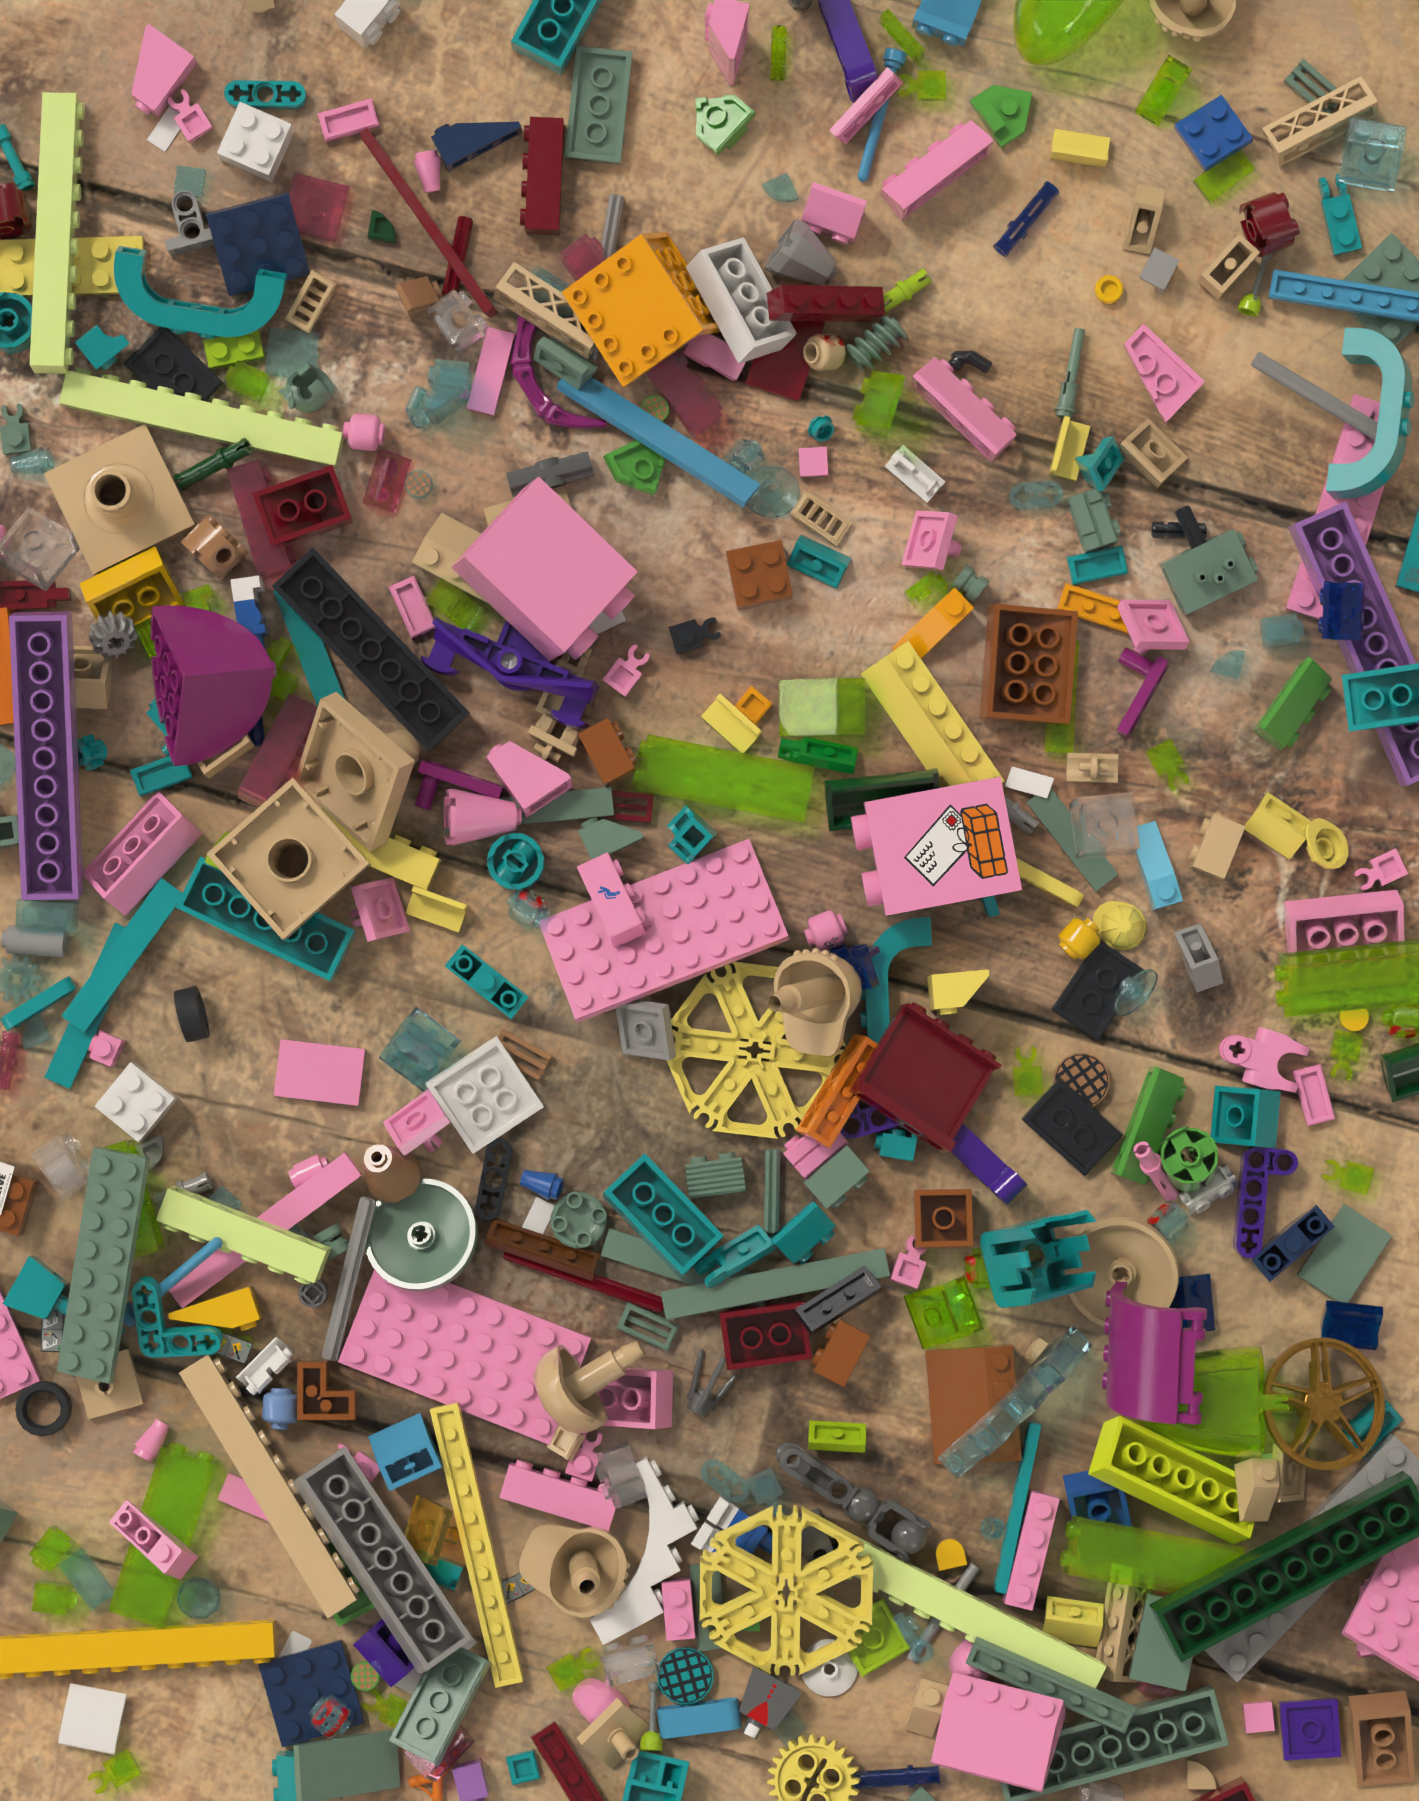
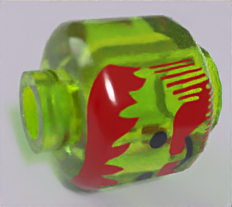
(1402, 1021)
(975, 1269)

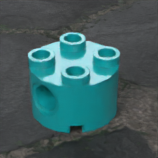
(515, 861)

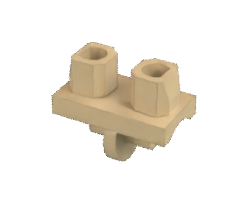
(542, 732)
(1092, 768)

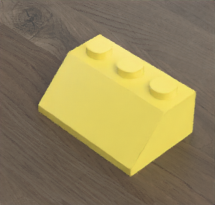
(953, 990)

